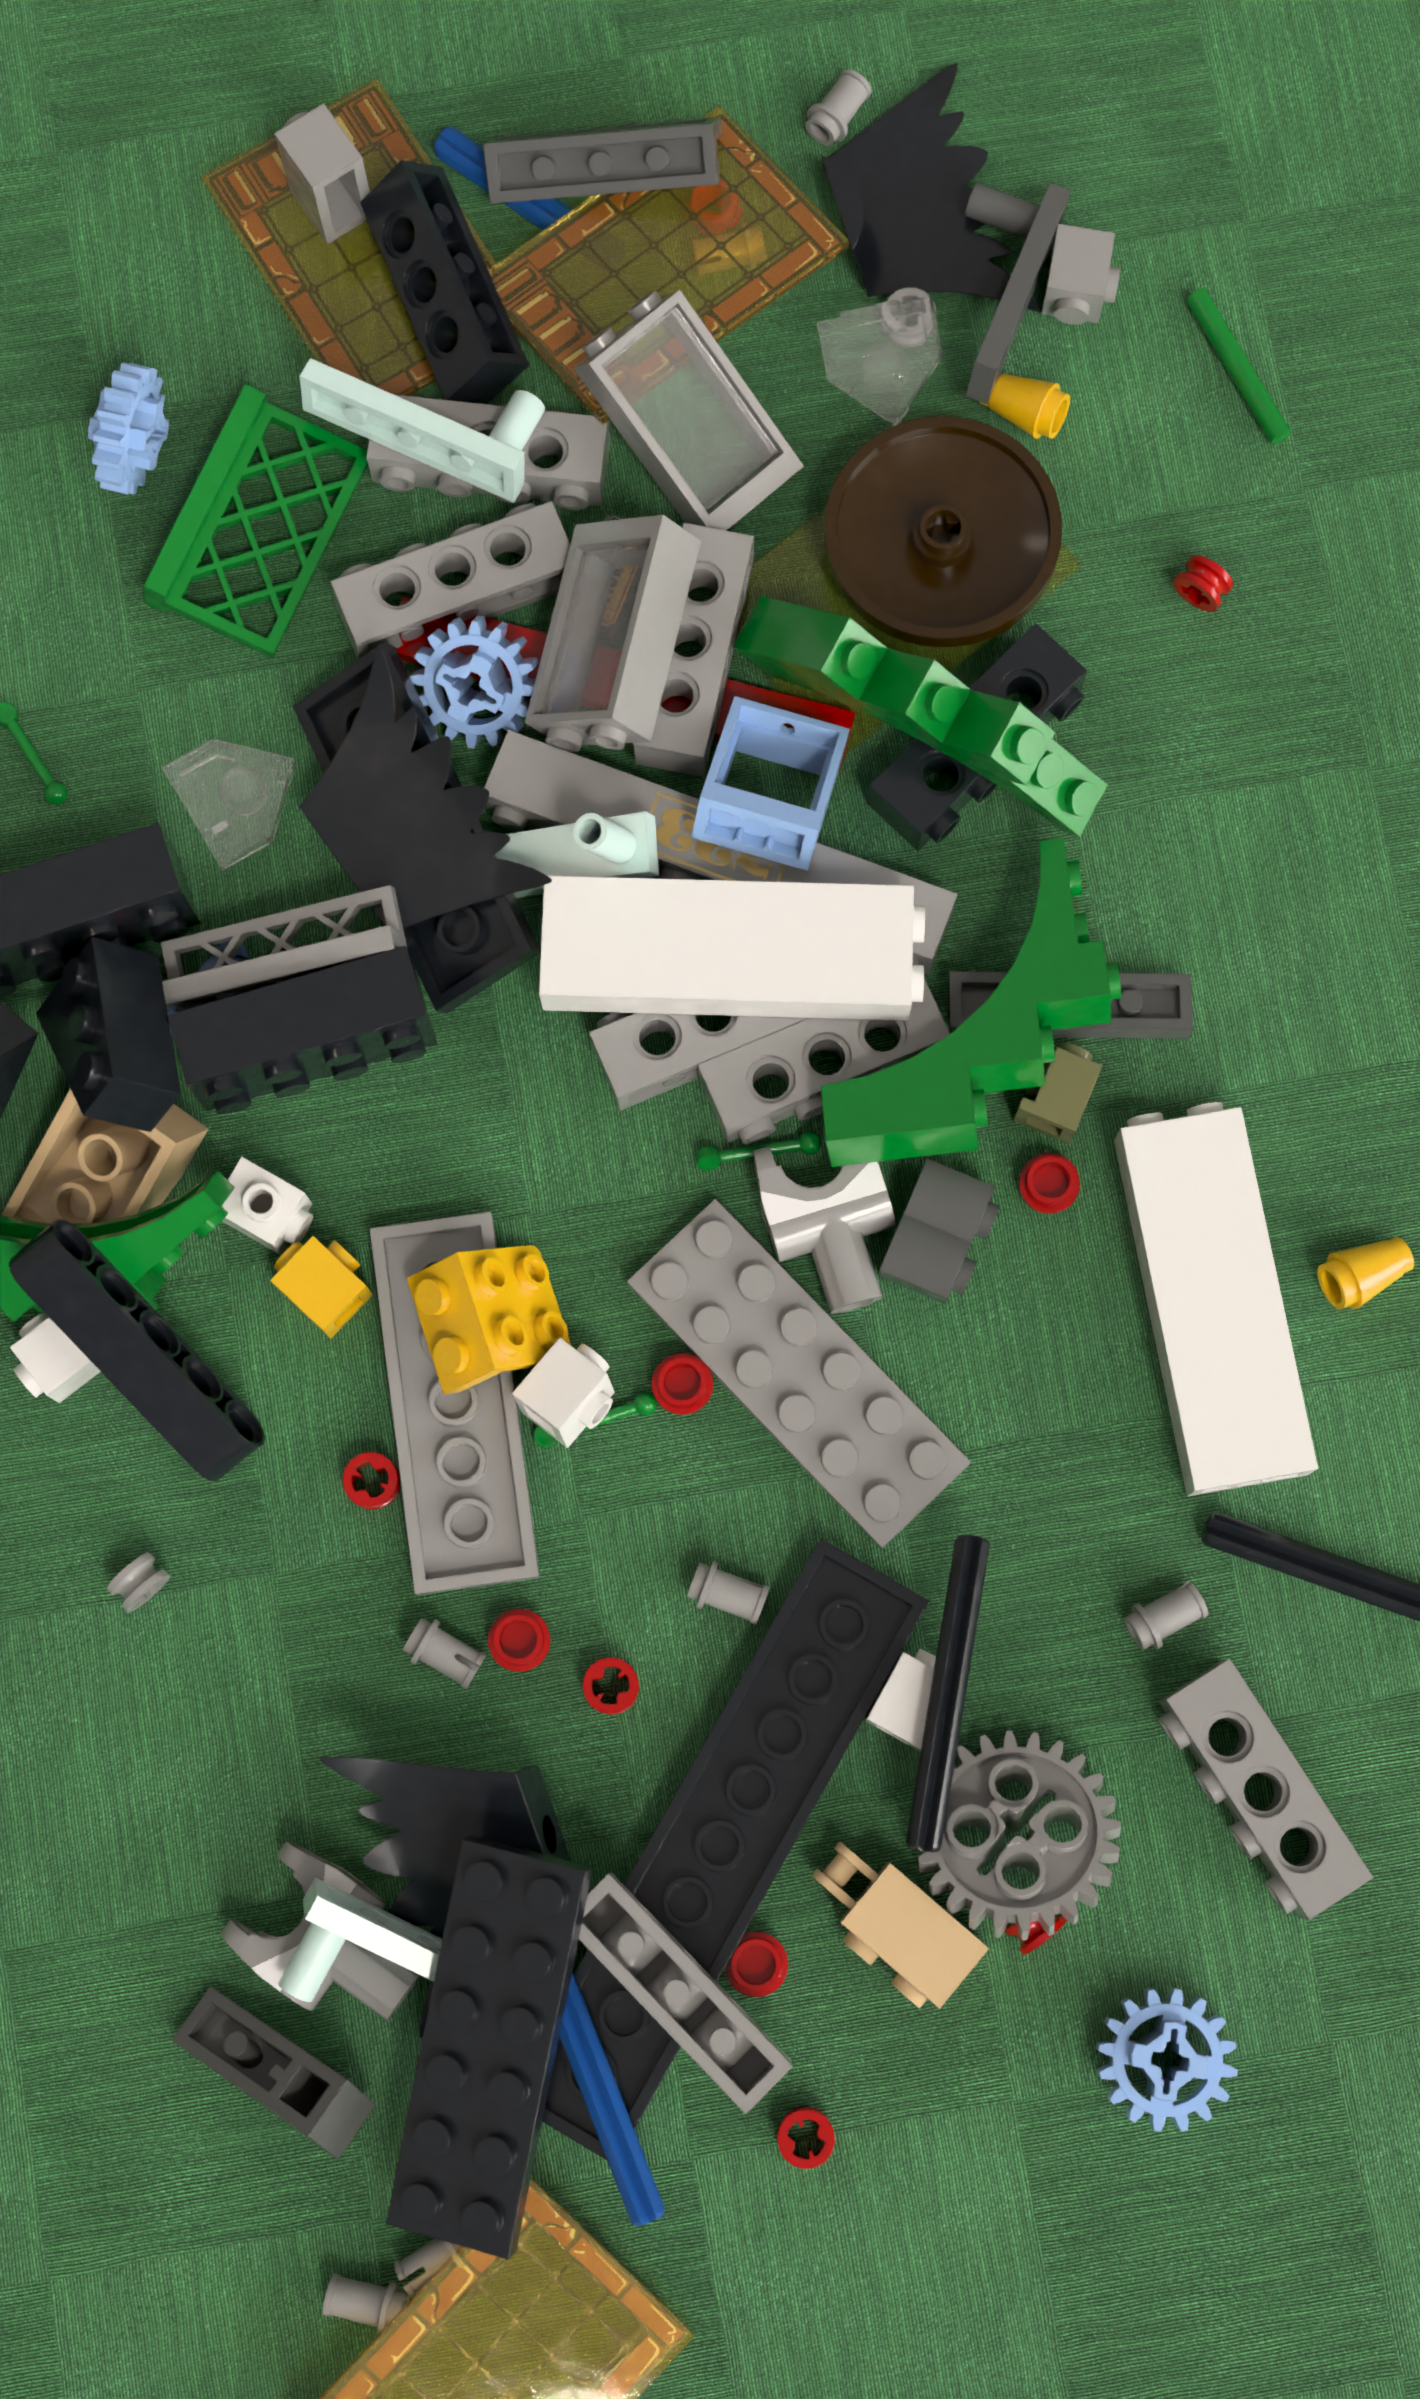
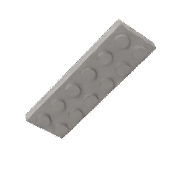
(798, 1373)
(454, 1450)

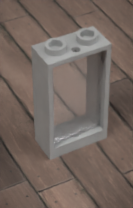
(686, 412)
(613, 633)

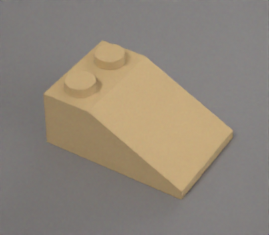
(103, 1169)

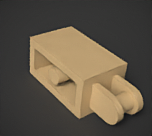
(903, 1929)

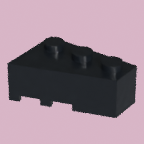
(113, 1035)

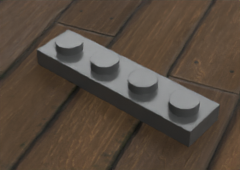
(1149, 1007)

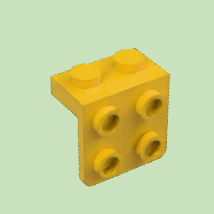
(486, 1313)

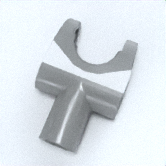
(829, 1225)
(358, 1971)

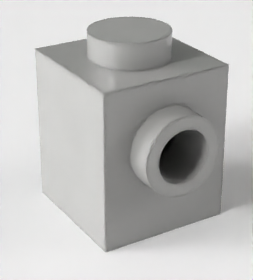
(1080, 275)

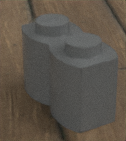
(938, 1231)

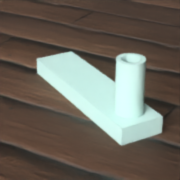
(482, 460)
(588, 848)
(342, 1916)

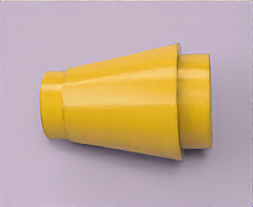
(1030, 404)
(1362, 1272)

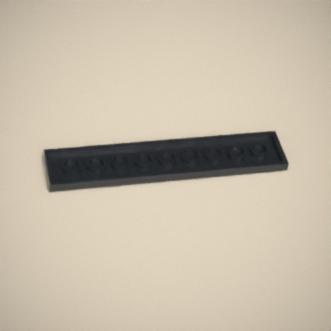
(744, 1805)

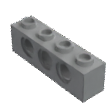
(573, 438)
(471, 550)
(686, 738)
(786, 1053)
(640, 1075)
(1332, 1863)
(681, 1994)

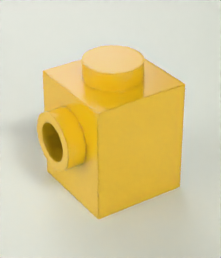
(321, 1283)

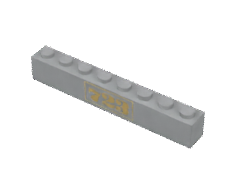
(552, 787)

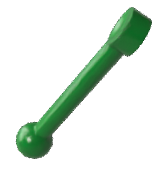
(55, 792)
(710, 1157)
(643, 1404)

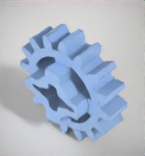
(128, 428)
(454, 673)
(1193, 2064)

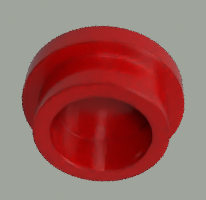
(1049, 1183)
(682, 1384)
(519, 1640)
(757, 1965)

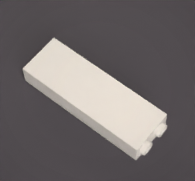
(730, 948)
(1214, 1300)

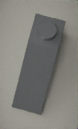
(274, 2072)

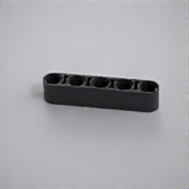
(136, 1349)

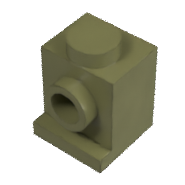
(1064, 1096)

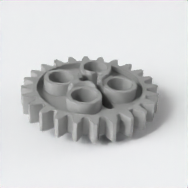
(1061, 1868)

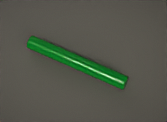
(1238, 366)

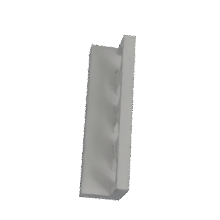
(285, 961)

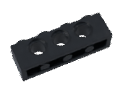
(444, 283)
(919, 813)

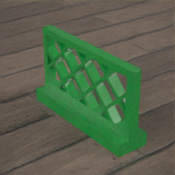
(210, 500)

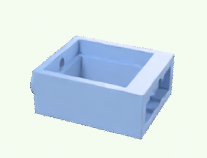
(761, 823)

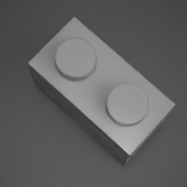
(323, 172)

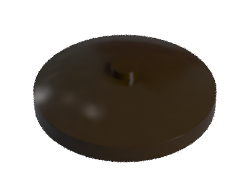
(942, 531)

